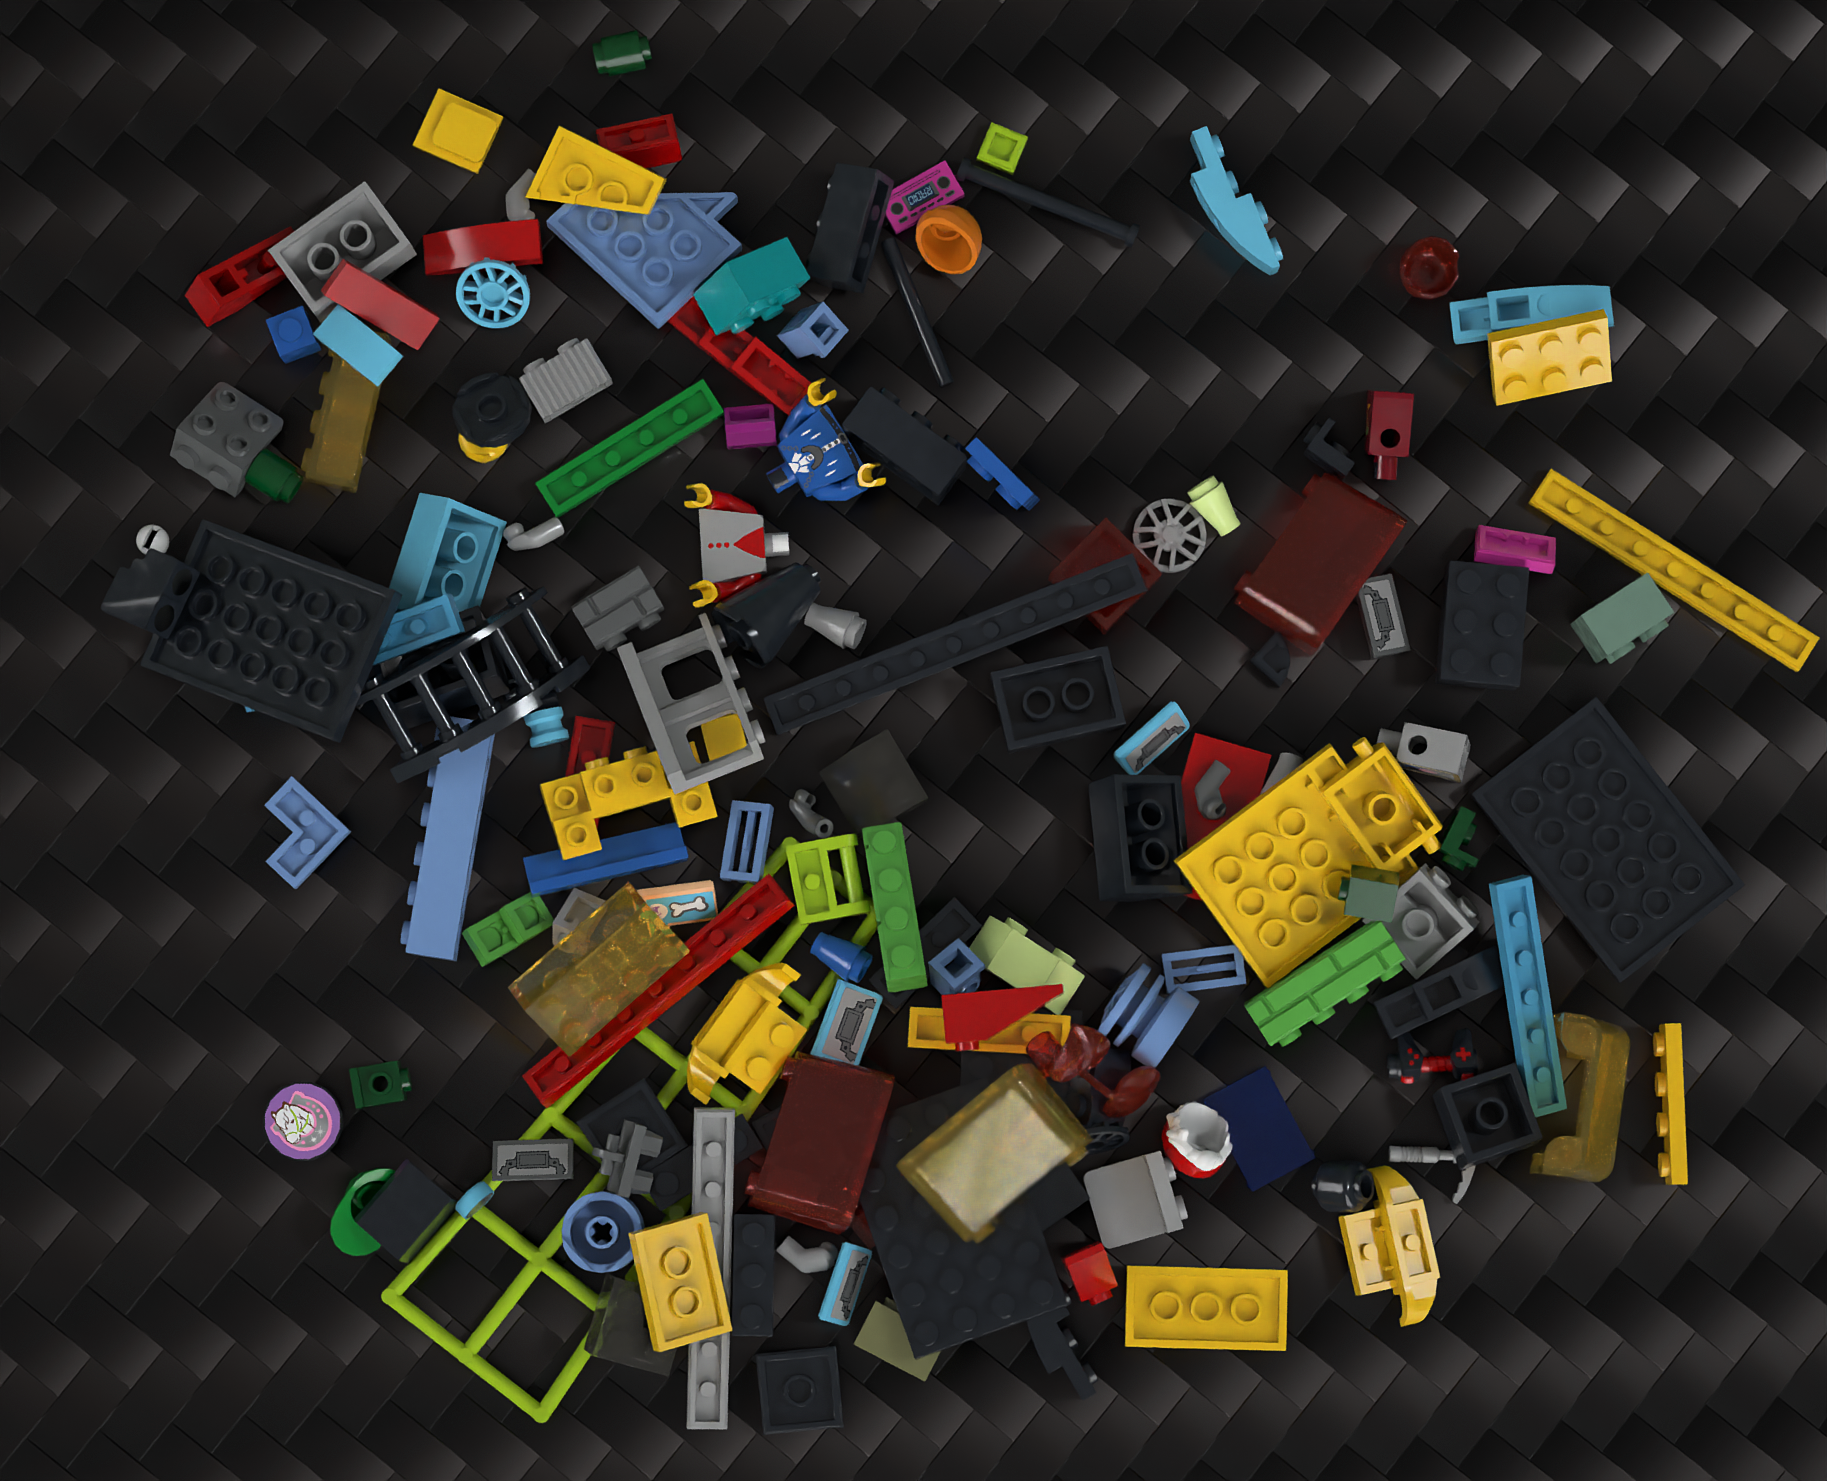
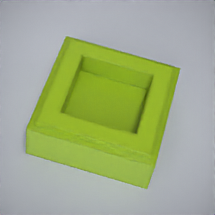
(1002, 148)

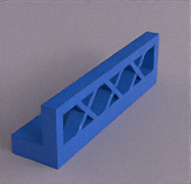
(618, 858)

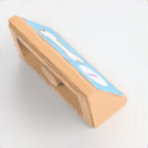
(683, 902)

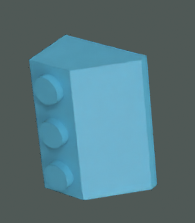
(446, 552)

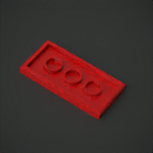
(1238, 789)

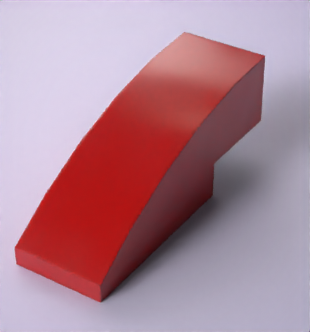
(504, 241)

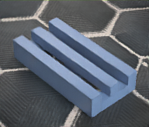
(742, 875)
(1169, 973)

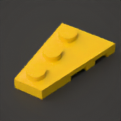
(593, 176)

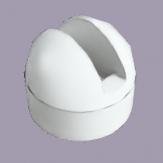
(159, 543)

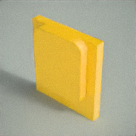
(458, 131)

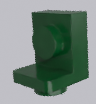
(1458, 832)

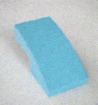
(357, 345)

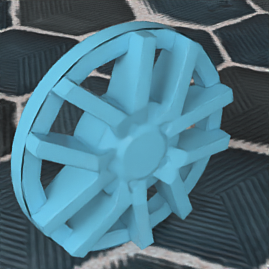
(493, 293)

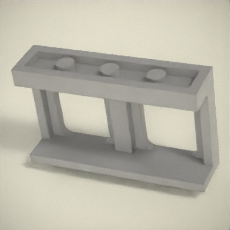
(672, 719)

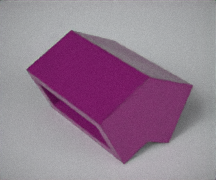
(750, 426)

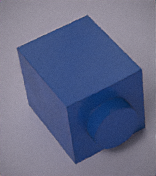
(293, 334)

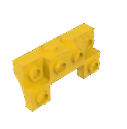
(615, 788)

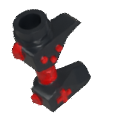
(1409, 1061)

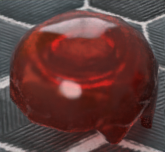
(1429, 268)

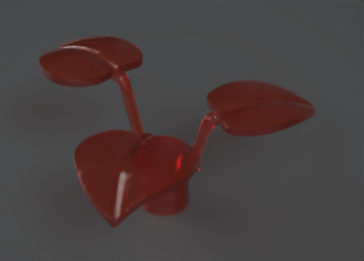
(1083, 1051)

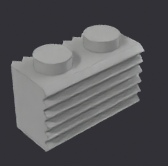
(565, 379)

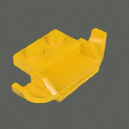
(745, 1034)
(1393, 1246)

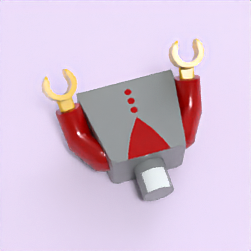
(731, 544)

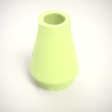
(1214, 505)

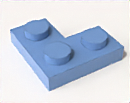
(313, 836)

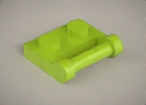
(814, 882)

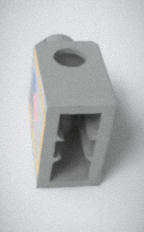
(1443, 757)

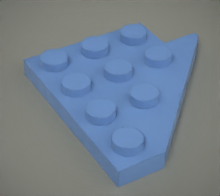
(653, 257)

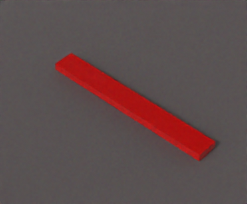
(708, 951)

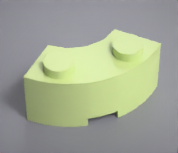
(1023, 962)

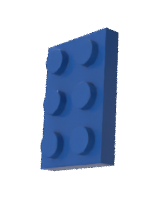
(991, 467)

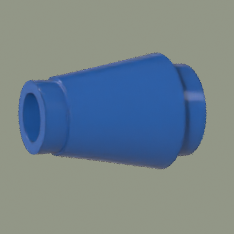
(842, 956)

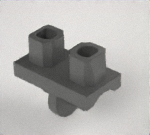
(622, 1156)

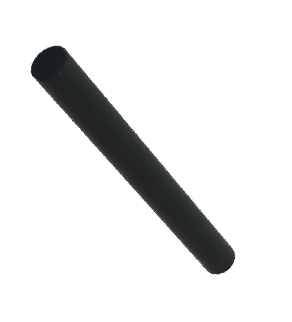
(917, 312)

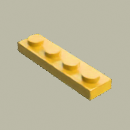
(927, 1031)
(1671, 1122)

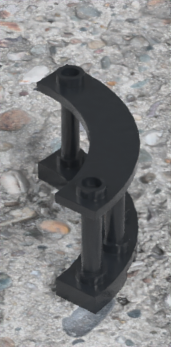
(492, 714)

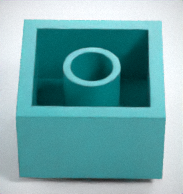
(752, 287)

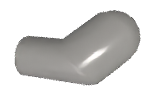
(516, 202)
(535, 537)
(810, 1259)

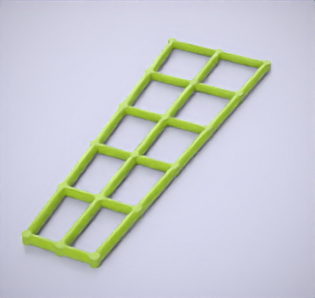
(541, 1258)

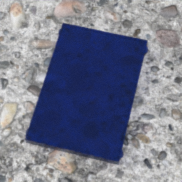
(1260, 1129)

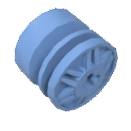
(1147, 1015)

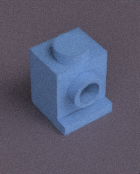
(813, 331)
(961, 975)

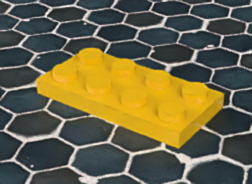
(1206, 1308)

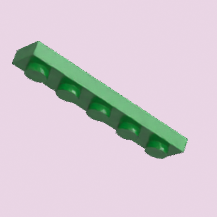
(630, 448)

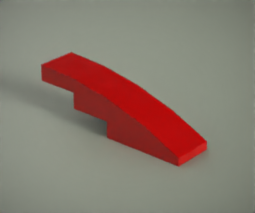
(744, 358)

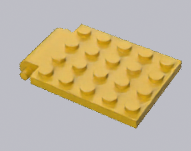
(1281, 859)

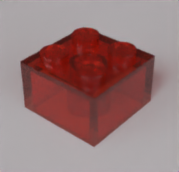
(1098, 548)

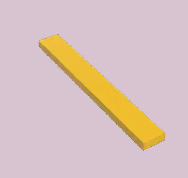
(1674, 570)

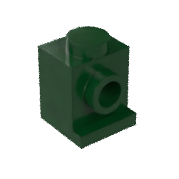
(363, 1084)

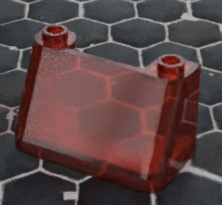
(1319, 562)
(821, 1141)

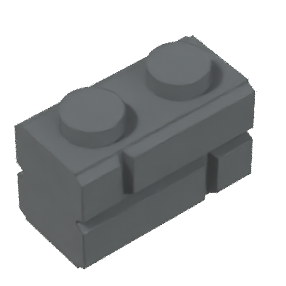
(618, 609)

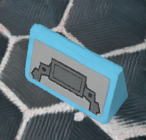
(1152, 739)
(847, 1023)
(845, 1284)

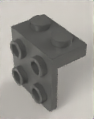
(224, 437)

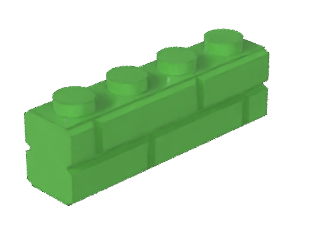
(894, 907)
(1324, 982)

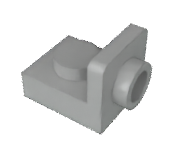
(574, 911)

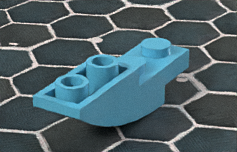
(1237, 219)
(1525, 306)

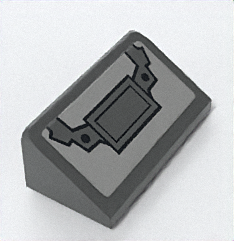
(1382, 617)
(533, 1160)

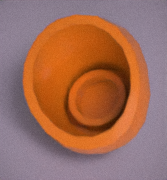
(949, 239)

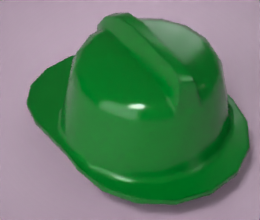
(344, 1230)

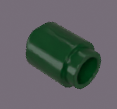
(621, 53)
(274, 476)

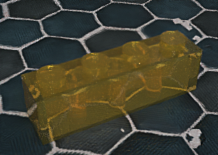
(341, 426)

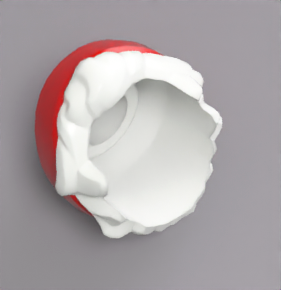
(1196, 1140)

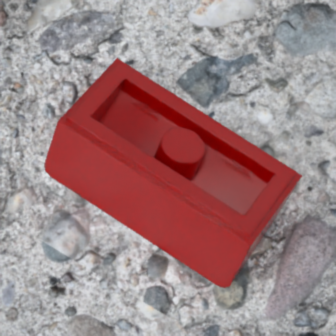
(644, 142)

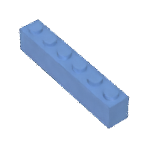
(447, 850)

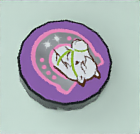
(303, 1121)

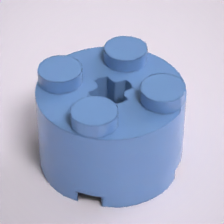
(580, 1229)

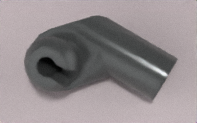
(1208, 792)
(811, 821)

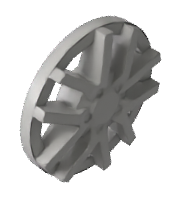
(1170, 534)

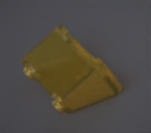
(1606, 1055)
(994, 1151)

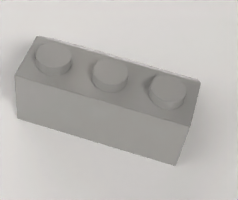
(349, 229)

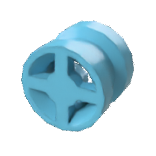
(546, 727)

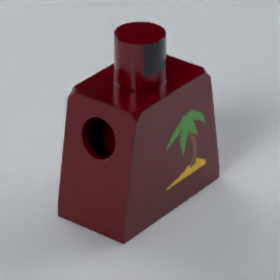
(1385, 412)

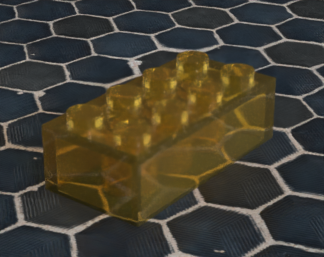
(598, 969)

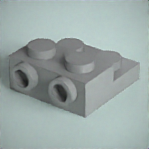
(1429, 919)

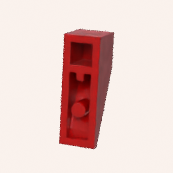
(236, 281)
(985, 1014)
(1090, 1273)

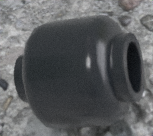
(1343, 1186)

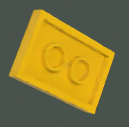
(1549, 357)
(680, 1281)

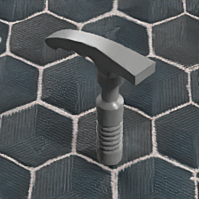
(1431, 1155)

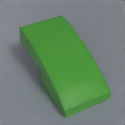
(508, 928)

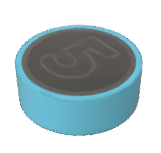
(474, 1199)

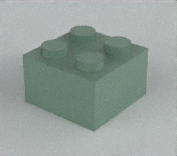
(1621, 618)

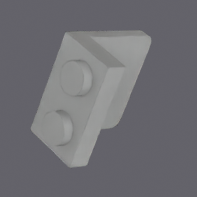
(1134, 1199)

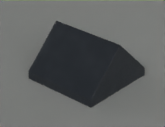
(407, 1211)

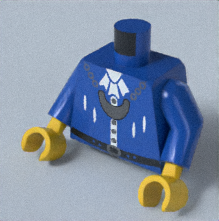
(819, 453)

